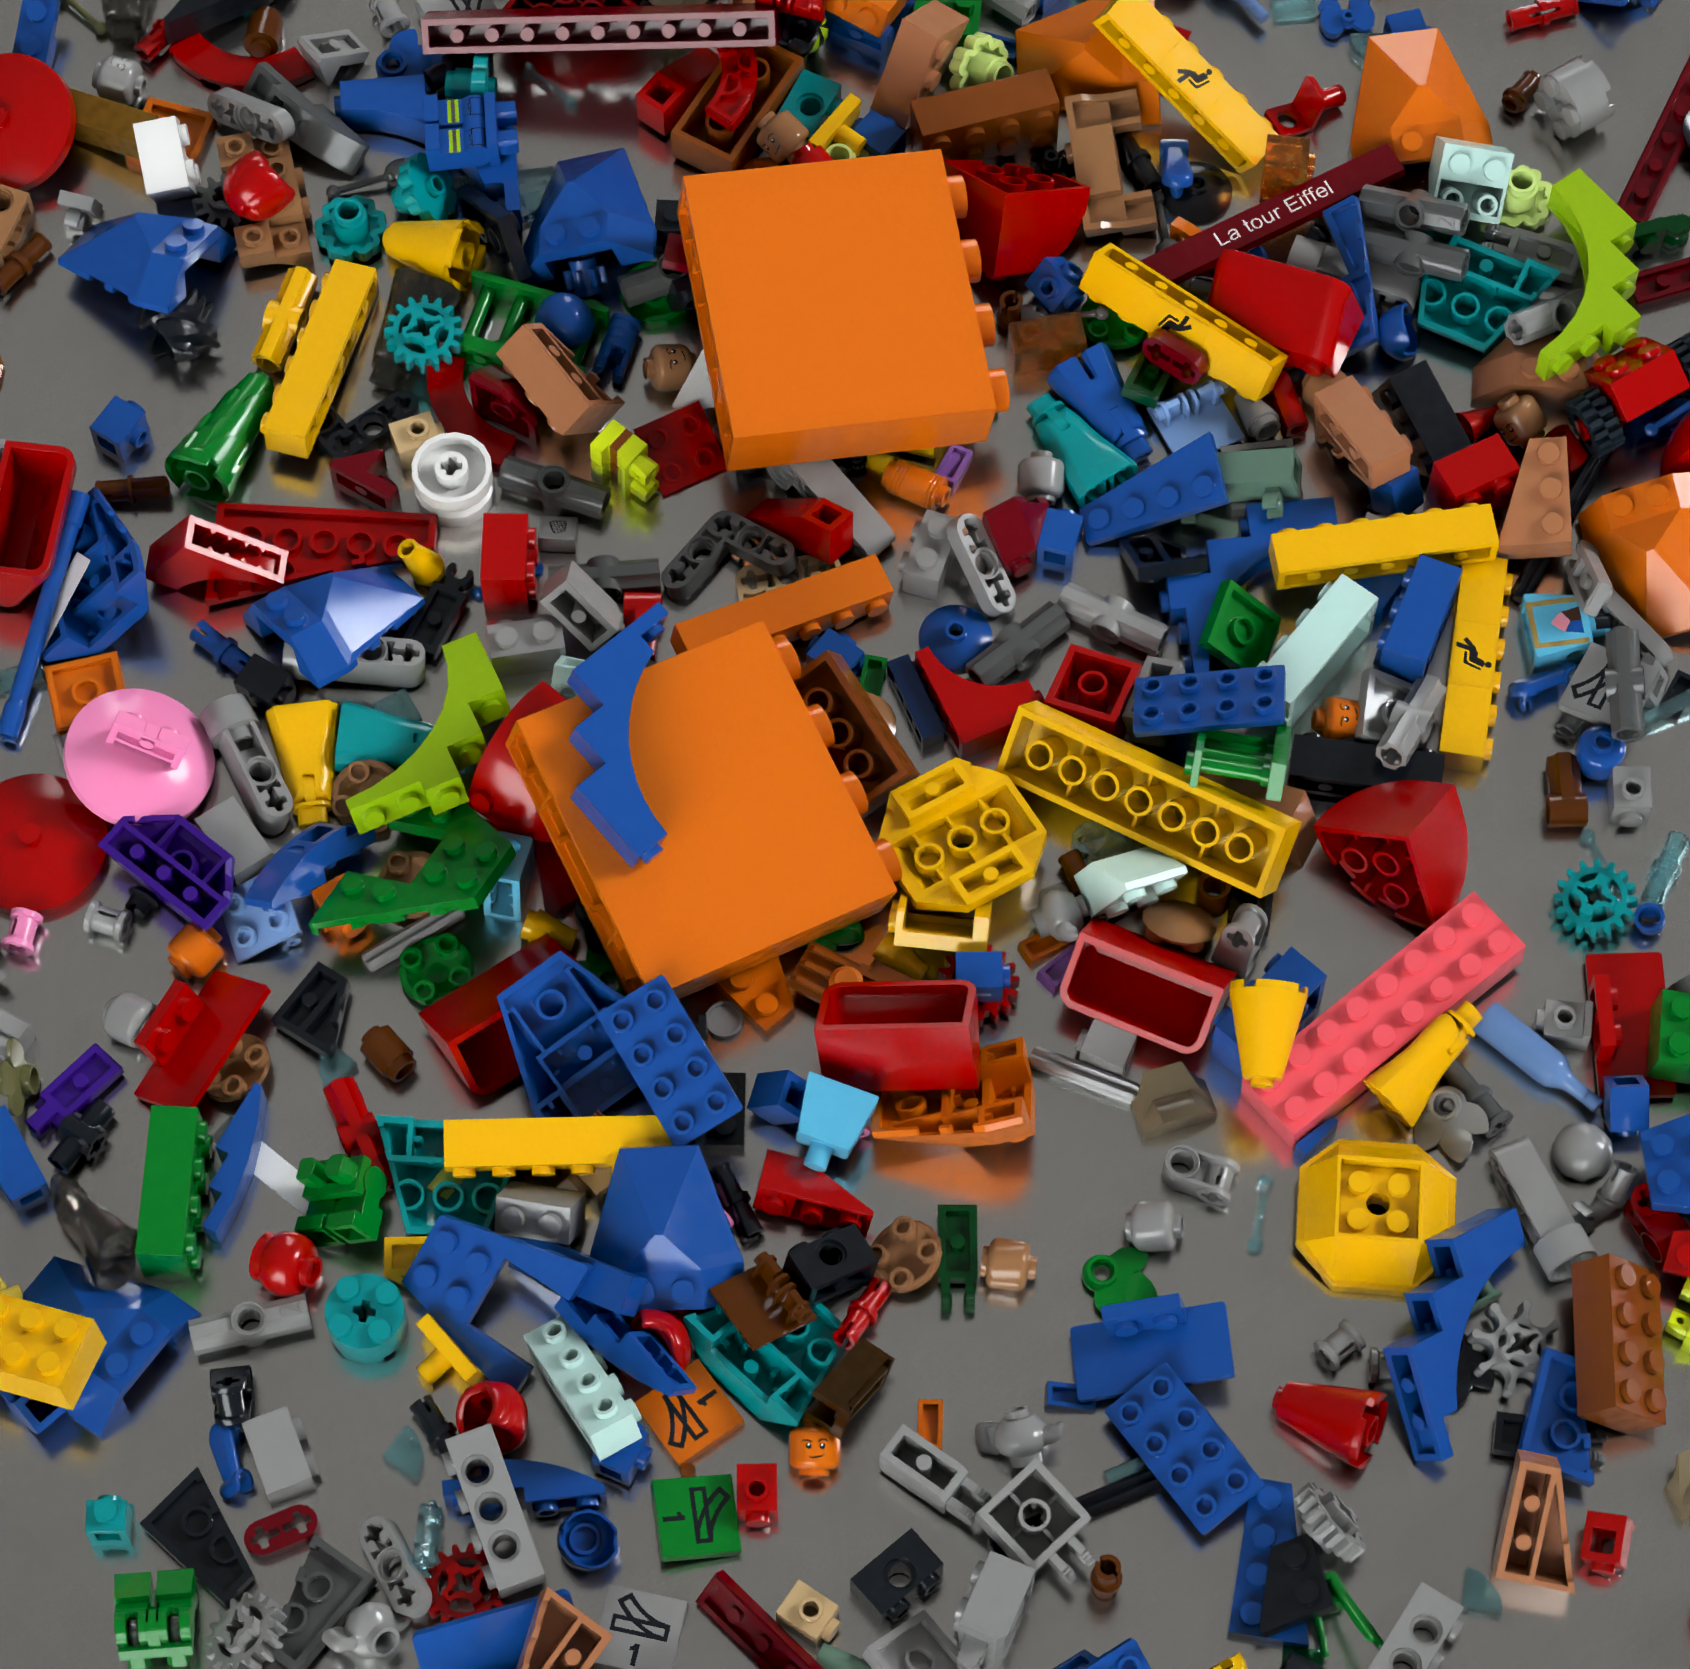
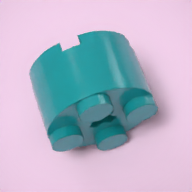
(352, 1301)

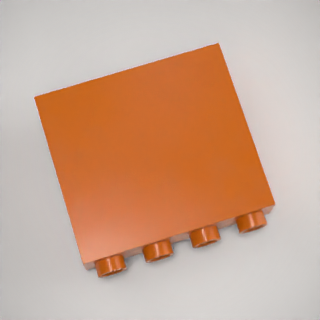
(839, 309)
(753, 810)

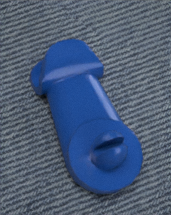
(1175, 165)
(1534, 684)
(224, 1446)

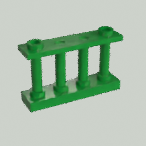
(489, 286)
(1241, 758)

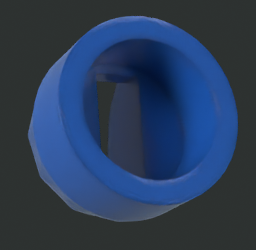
(1650, 913)

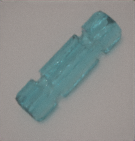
(427, 1535)

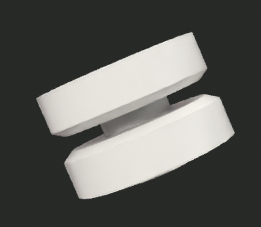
(453, 479)

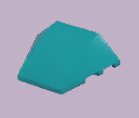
(1480, 304)
(414, 1159)
(774, 1379)

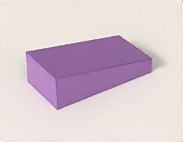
(954, 464)
(1053, 972)

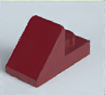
(363, 478)

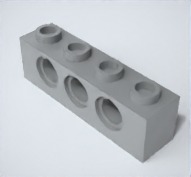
(481, 1448)
(1425, 1610)

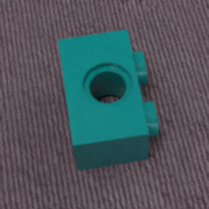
(815, 96)

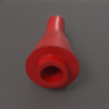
(1477, 421)

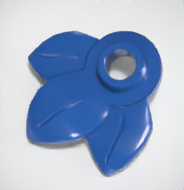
(407, 55)

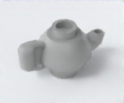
(1059, 913)
(1018, 1436)
(368, 1631)

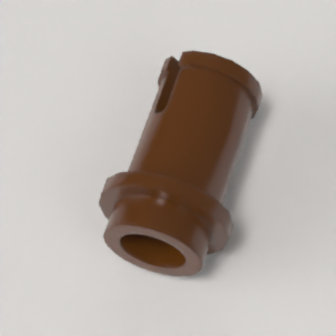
(1516, 97)
(1009, 309)

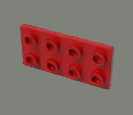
(1622, 998)
(194, 1036)

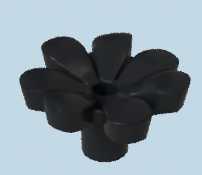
(1051, 162)

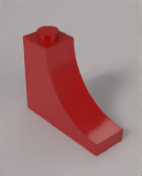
(206, 551)
(973, 712)

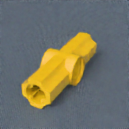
(284, 319)

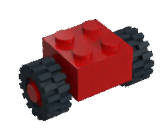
(1626, 388)

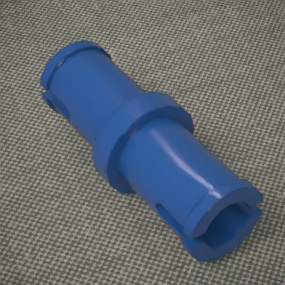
(223, 649)

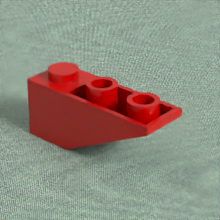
(673, 89)
(809, 524)
(807, 1195)

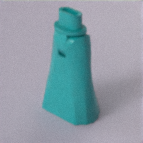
(1088, 458)
(376, 736)

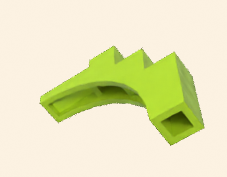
(1601, 237)
(455, 742)

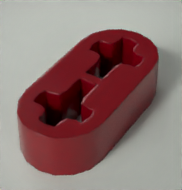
(1175, 356)
(279, 1523)

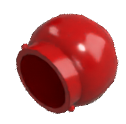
(285, 1263)

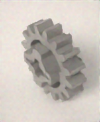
(1330, 1522)
(245, 1633)

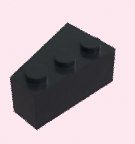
(1422, 414)

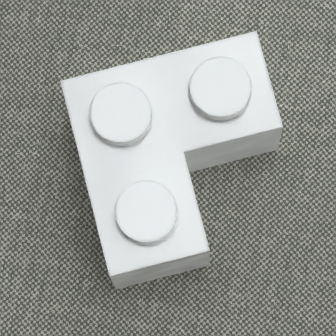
(163, 159)

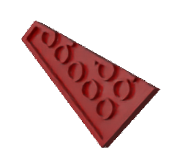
(319, 541)

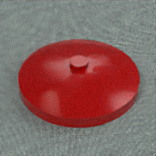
(34, 121)
(47, 845)

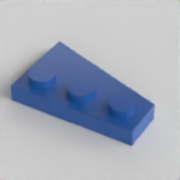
(1552, 1418)

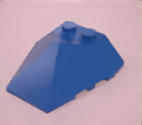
(590, 209)
(146, 256)
(110, 591)
(335, 617)
(559, 1041)
(667, 1227)
(133, 1321)

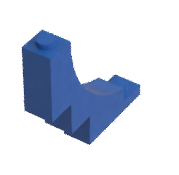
(396, 108)
(611, 793)
(1427, 1360)

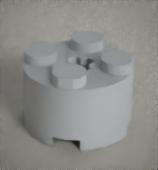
(1574, 97)

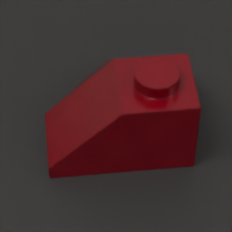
(503, 402)
(1015, 532)

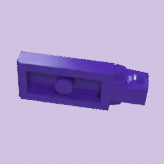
(74, 1089)

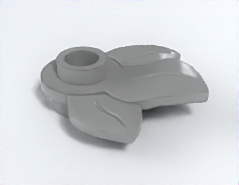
(1453, 1129)

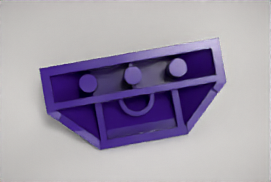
(175, 864)

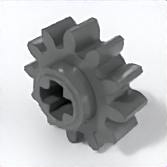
(212, 206)

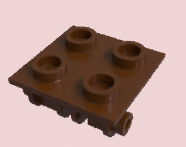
(763, 1302)

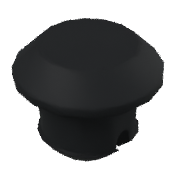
(141, 901)

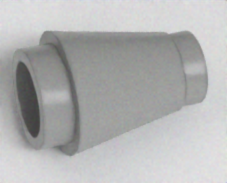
(1258, 418)

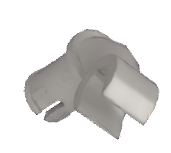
(1608, 1198)

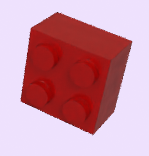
(1474, 475)
(508, 563)
(1094, 688)

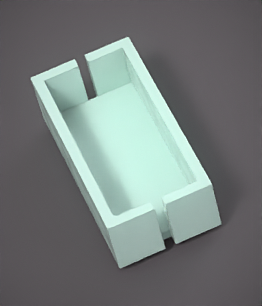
(1323, 643)

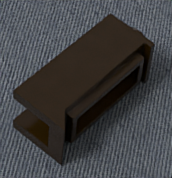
(849, 1387)

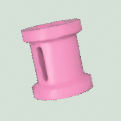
(22, 932)

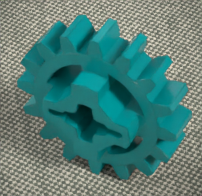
(420, 349)
(1599, 886)

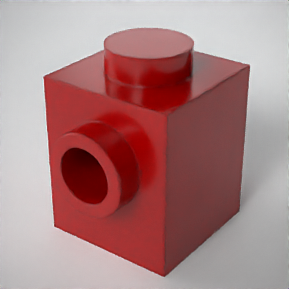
(757, 1494)

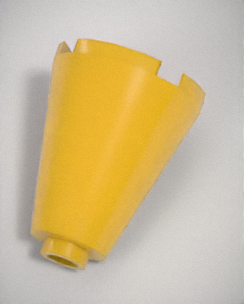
(438, 248)
(1266, 1027)

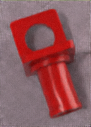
(1306, 107)

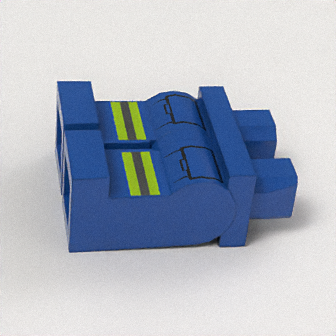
(467, 131)

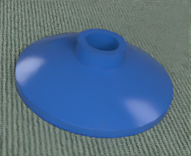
(952, 650)

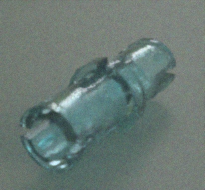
(1666, 868)

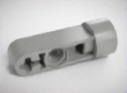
(1388, 285)
(393, 663)
(236, 733)
(1540, 1208)

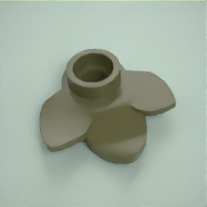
(17, 1077)

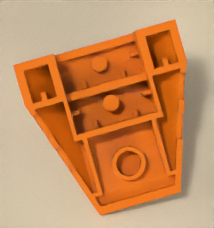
(1083, 58)
(1412, 95)
(1646, 548)
(990, 1115)

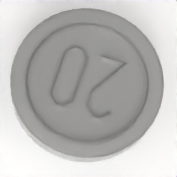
(724, 1020)

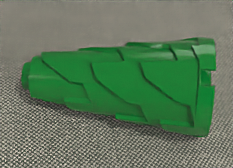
(221, 441)

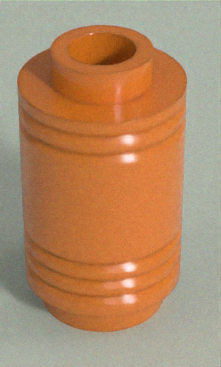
(916, 484)

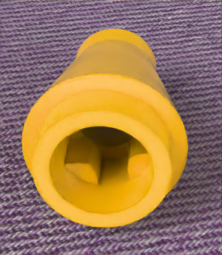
(422, 563)
(540, 923)
(900, 958)

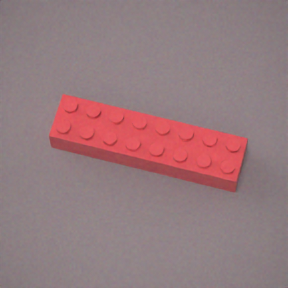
(1384, 1015)

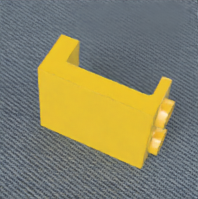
(939, 930)

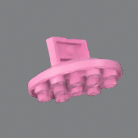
(138, 756)

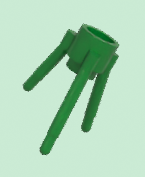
(1344, 1600)

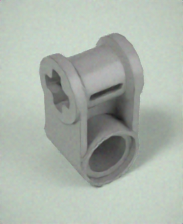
(1241, 940)
(1202, 1174)

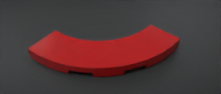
(232, 70)
(735, 87)
(457, 414)

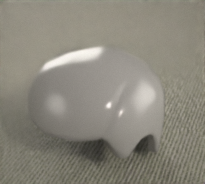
(1582, 1151)

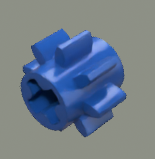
(585, 276)

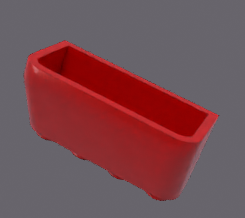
(1289, 308)
(33, 509)
(1144, 986)
(471, 1025)
(900, 1035)

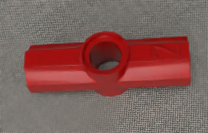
(356, 1125)

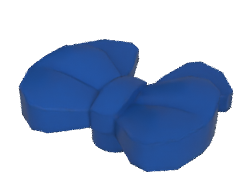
(1334, 19)

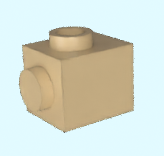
(410, 434)
(808, 1615)

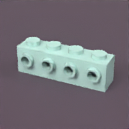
(584, 1387)

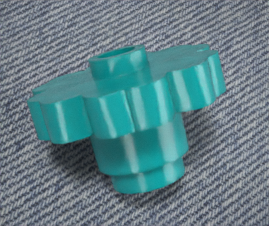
(472, 80)
(423, 191)
(351, 228)

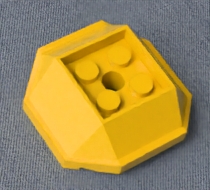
(956, 807)
(1367, 1250)

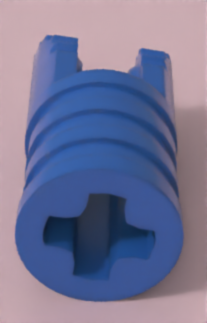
(618, 345)

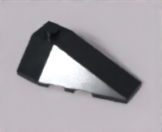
(196, 16)

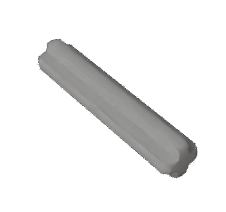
(393, 946)
(1083, 1074)

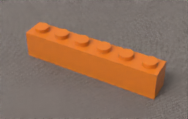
(797, 608)

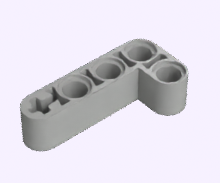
(827, 481)

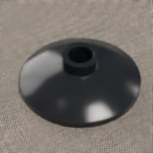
(1203, 203)

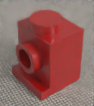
(1598, 1530)

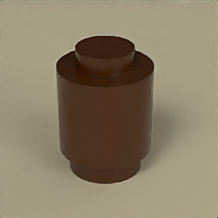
(263, 32)
(388, 1053)

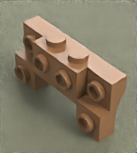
(1094, 152)
(285, 235)

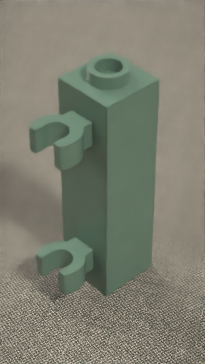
(1262, 476)

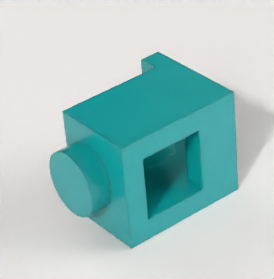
(109, 1521)

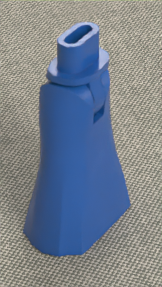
(1094, 392)

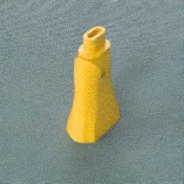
(305, 748)
(1411, 1077)

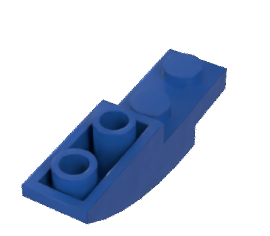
(37, 29)
(302, 863)
(543, 1487)

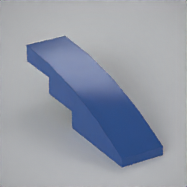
(239, 1153)
(632, 1351)

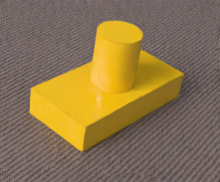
(837, 127)
(445, 1355)

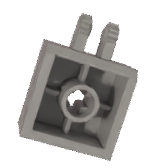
(1059, 1522)
(993, 1611)

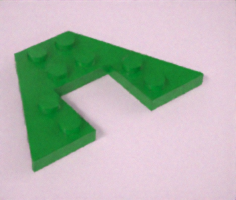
(453, 878)

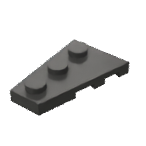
(321, 1600)

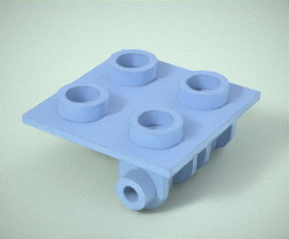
(1195, 414)
(256, 930)

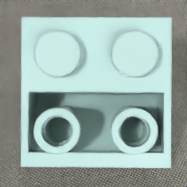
(1471, 175)
(1128, 880)

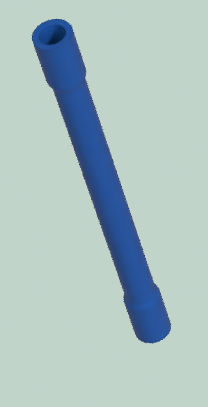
(15, 706)

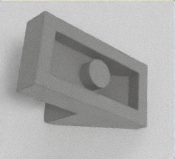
(331, 50)

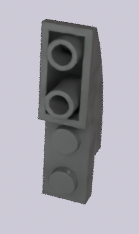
(315, 125)

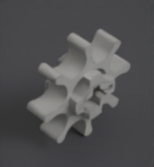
(1510, 1334)

